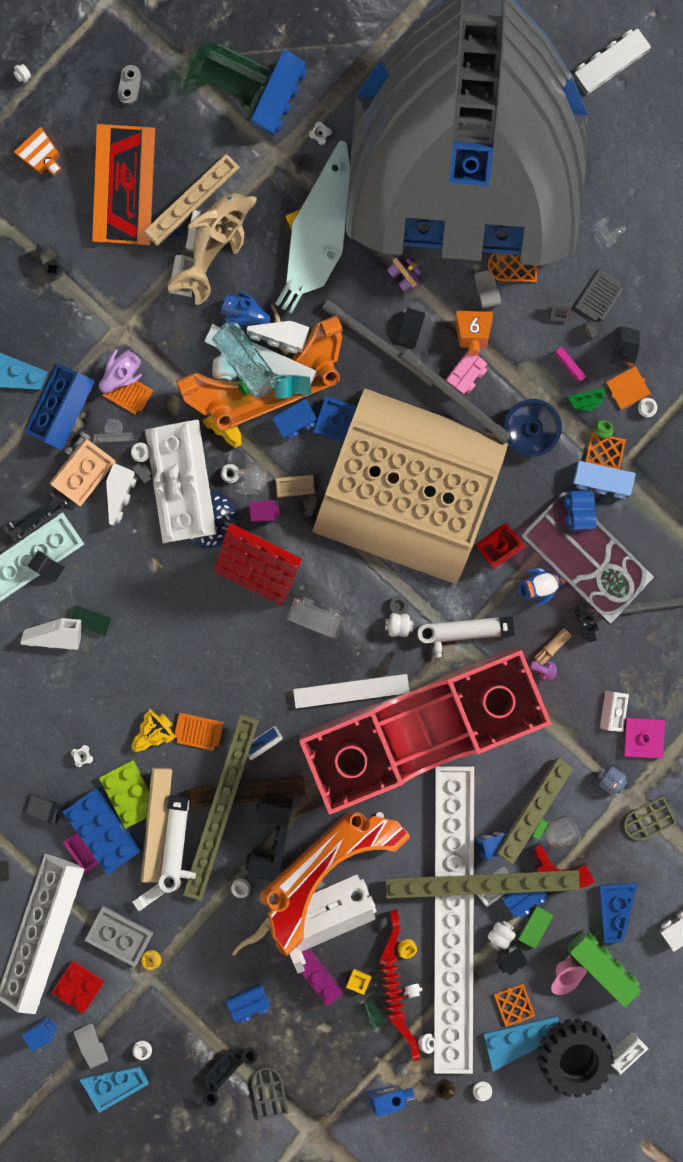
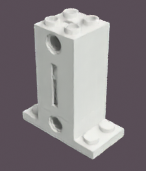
(334, 913)

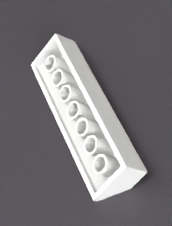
(40, 934)

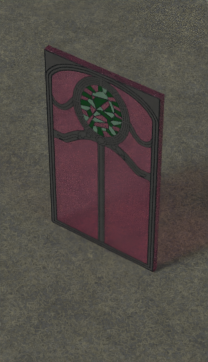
(588, 561)

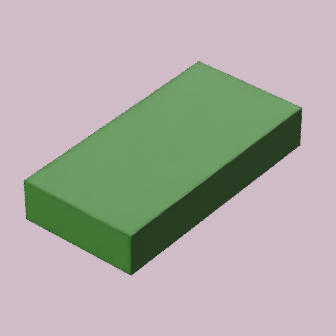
(535, 927)

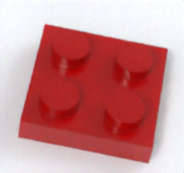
(78, 986)

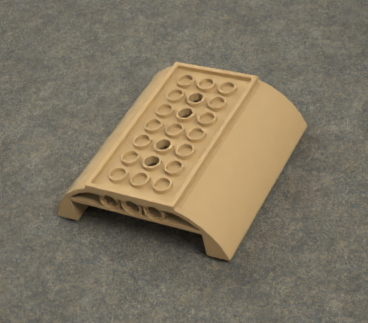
(399, 517)

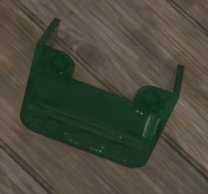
(229, 72)

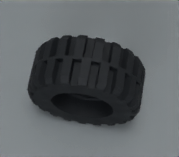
(589, 1076)

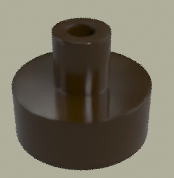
(445, 1089)

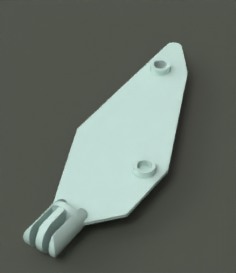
(318, 230)

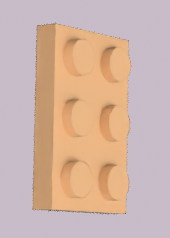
(82, 472)

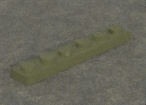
(534, 811)

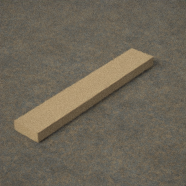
(191, 200)
(156, 824)

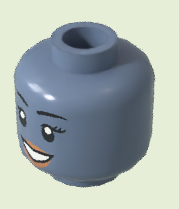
(612, 780)

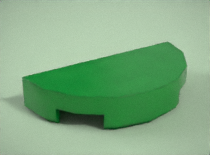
(588, 400)

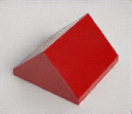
(500, 546)

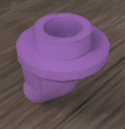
(547, 671)

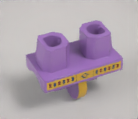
(400, 266)

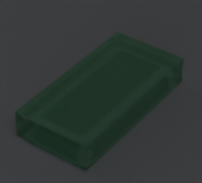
(92, 620)

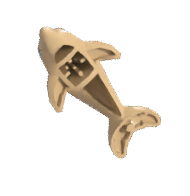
(215, 229)

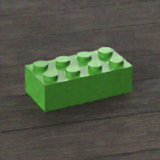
(603, 968)

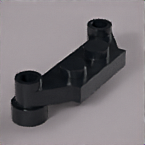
(15, 531)
(223, 1070)

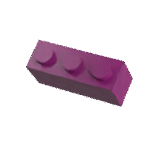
(264, 511)
(320, 978)

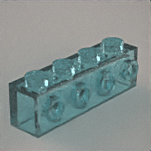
(245, 360)

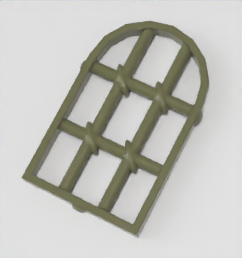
(653, 813)

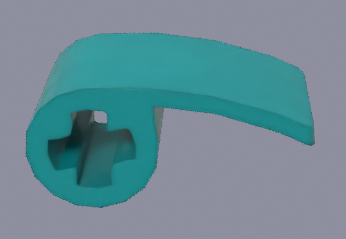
(292, 385)

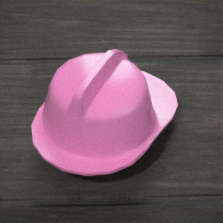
(568, 976)

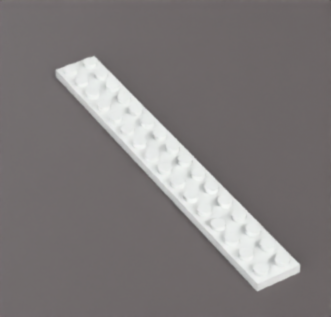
(454, 921)

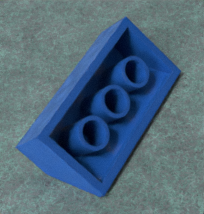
(278, 93)
(59, 406)

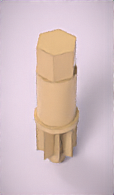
(552, 647)

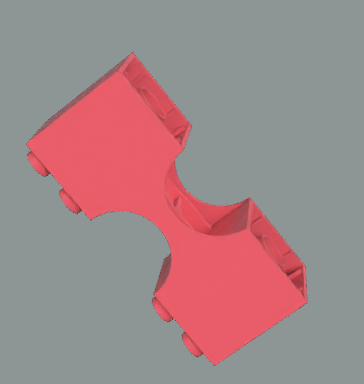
(424, 729)

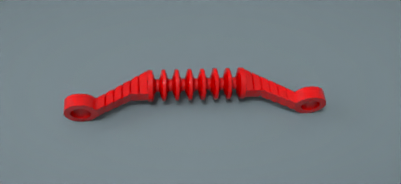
(396, 1016)

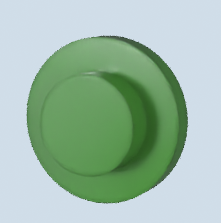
(604, 429)

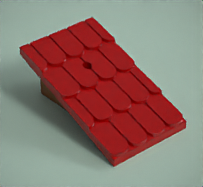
(257, 564)

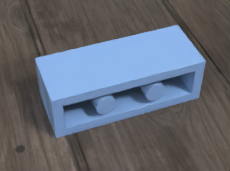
(603, 479)

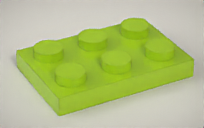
(127, 793)

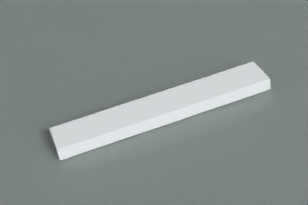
(279, 364)
(351, 691)

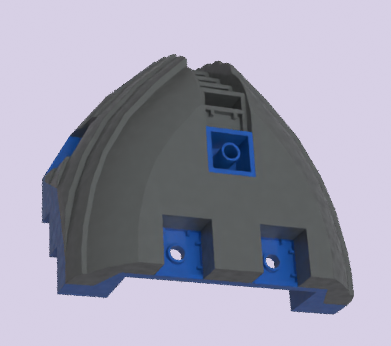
(474, 136)

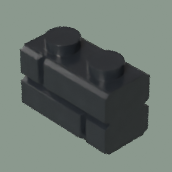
(511, 959)

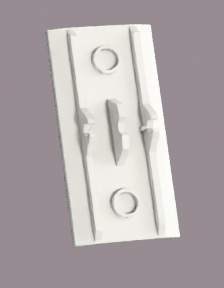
(180, 481)

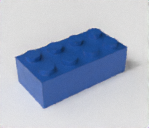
(102, 831)

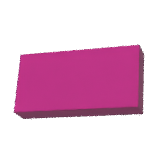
(569, 364)
(80, 852)

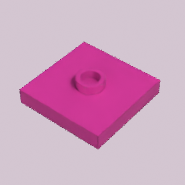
(644, 738)

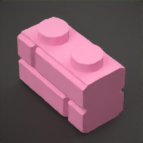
(466, 372)

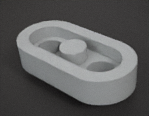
(129, 84)

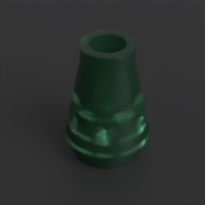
(373, 1015)

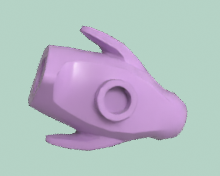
(120, 371)

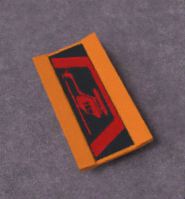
(123, 183)

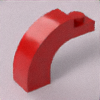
(585, 876)

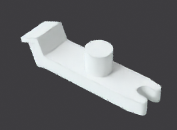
(150, 895)

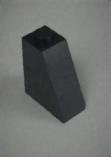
(626, 347)

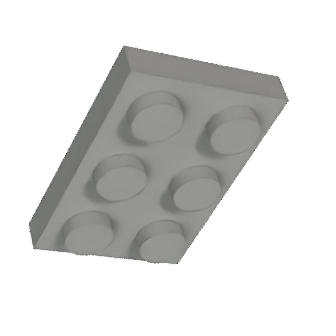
(119, 936)

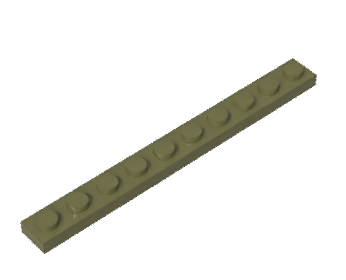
(221, 806)
(482, 884)

